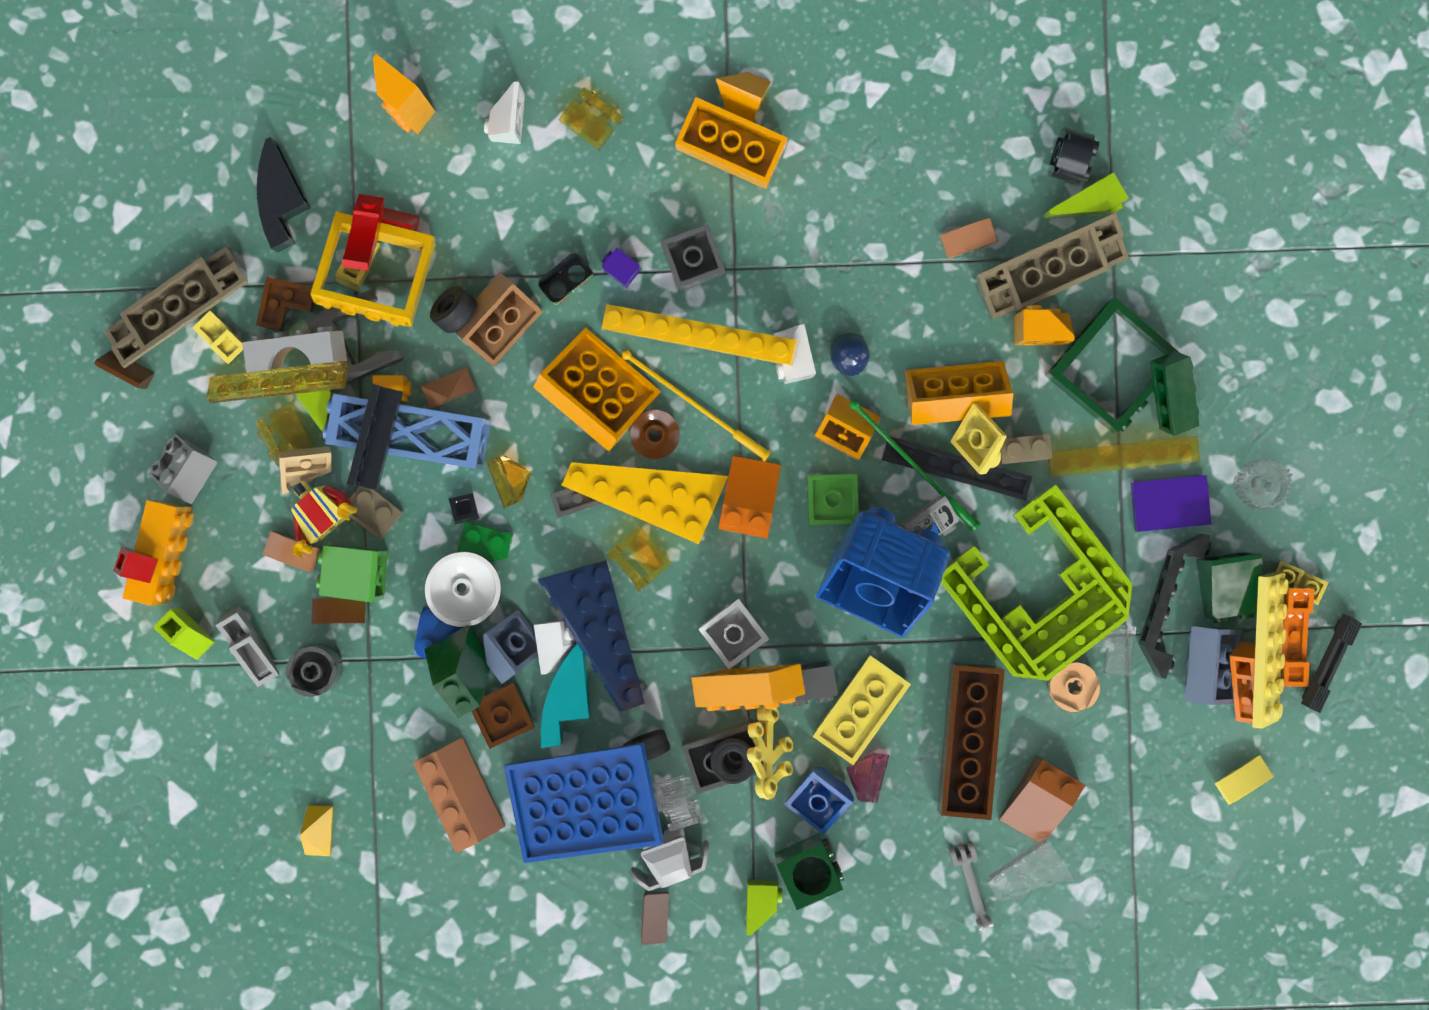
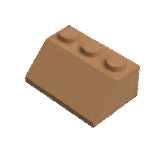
(498, 319)

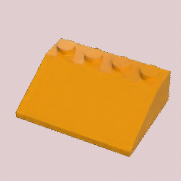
(596, 388)

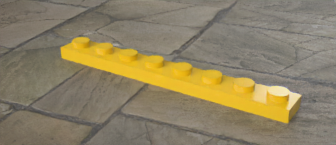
(700, 335)

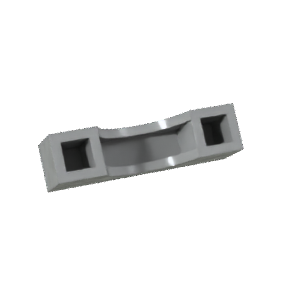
(319, 347)

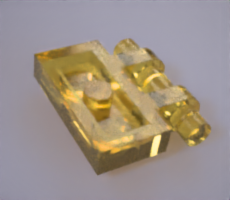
(587, 125)
(289, 428)

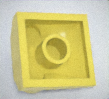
(979, 440)

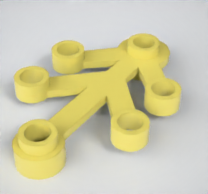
(766, 783)

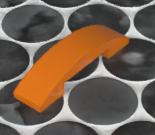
(1299, 605)

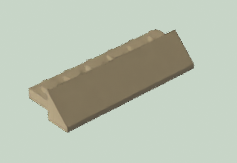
(1052, 266)
(175, 305)

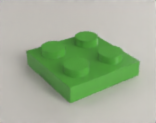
(832, 499)

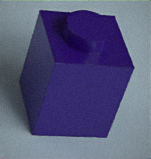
(620, 267)

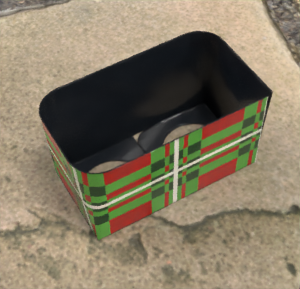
(554, 275)

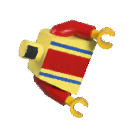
(318, 514)

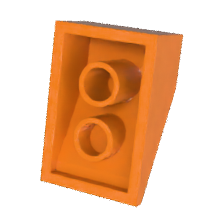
(749, 497)

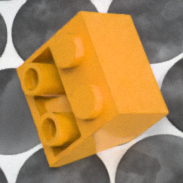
(846, 428)

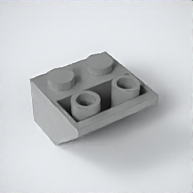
(182, 468)

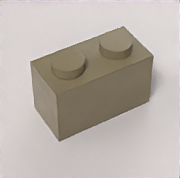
(1026, 449)

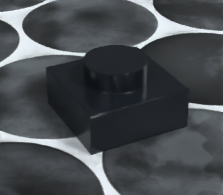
(463, 508)

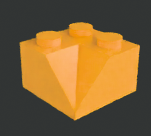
(1042, 327)

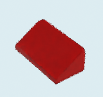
(401, 219)

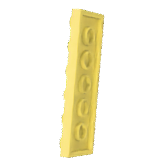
(1268, 649)

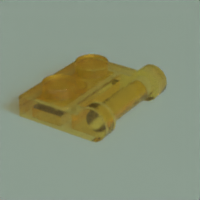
(645, 553)

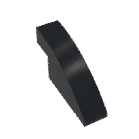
(277, 196)

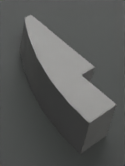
(247, 646)

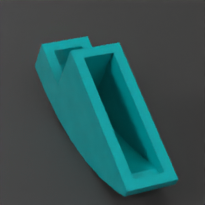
(566, 698)

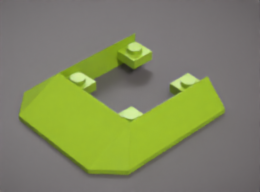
(1073, 625)

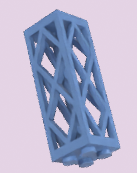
(343, 423)

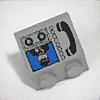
(935, 516)

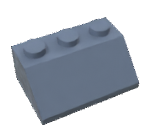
(1209, 664)

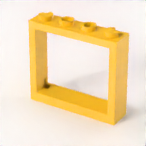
(372, 310)

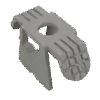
(669, 862)

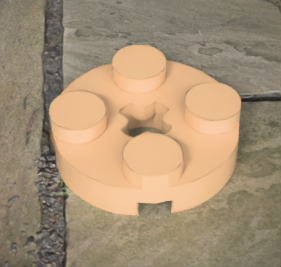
(1079, 699)

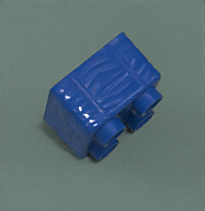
(884, 572)

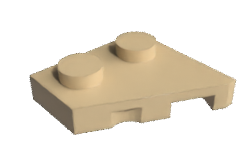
(303, 466)

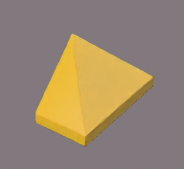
(317, 830)

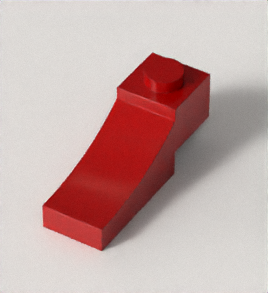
(363, 232)

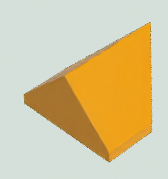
(743, 94)

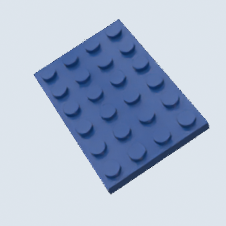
(584, 803)

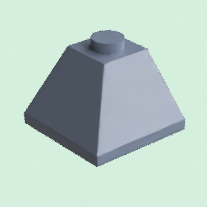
(510, 646)

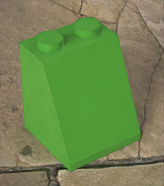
(352, 573)

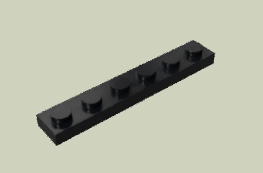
(958, 469)

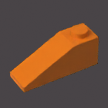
(1242, 672)

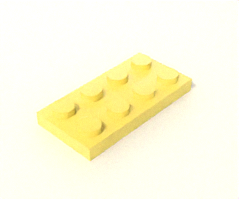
(861, 709)

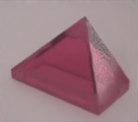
(868, 776)

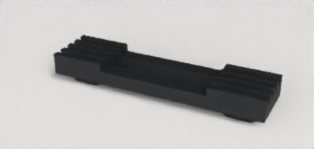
(1344, 635)

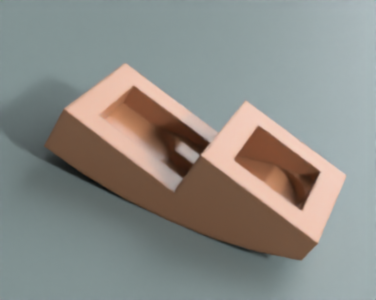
(969, 238)
(280, 548)

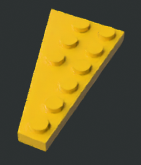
(661, 497)

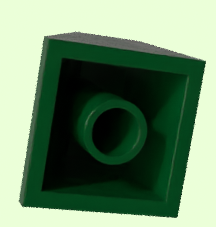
(1229, 585)
(459, 670)

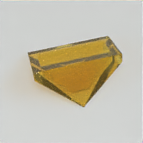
(509, 479)

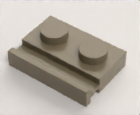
(374, 511)

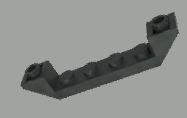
(1195, 547)

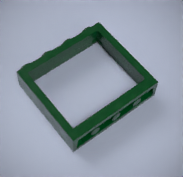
(1140, 402)

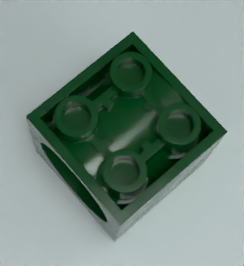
(809, 893)

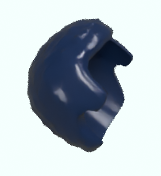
(849, 354)

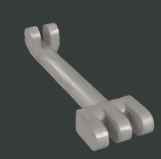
(983, 921)

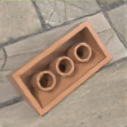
(459, 794)

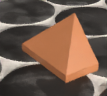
(448, 388)

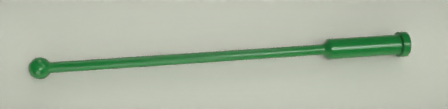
(958, 509)

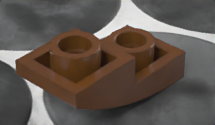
(337, 611)

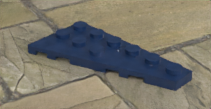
(595, 621)

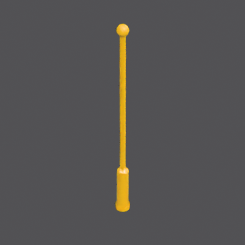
(737, 434)

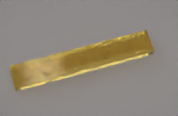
(277, 382)
(1124, 456)

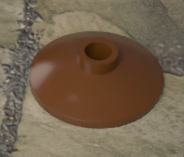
(667, 434)

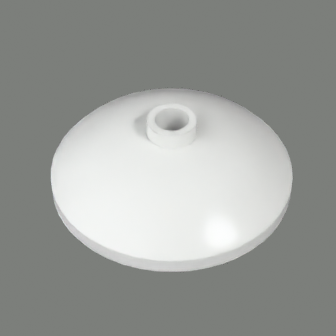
(465, 606)

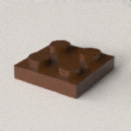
(502, 715)

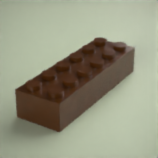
(970, 741)

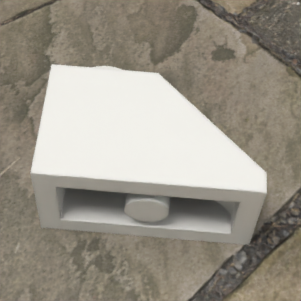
(553, 644)

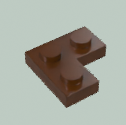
(276, 300)

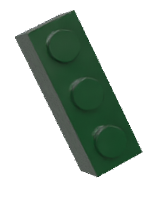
(1174, 393)

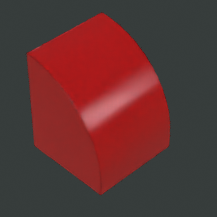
(135, 565)

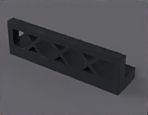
(375, 437)

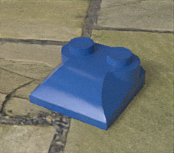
(430, 631)
(820, 799)

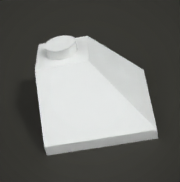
(507, 116)

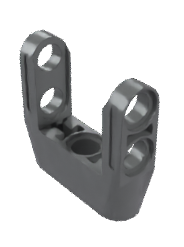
(369, 366)

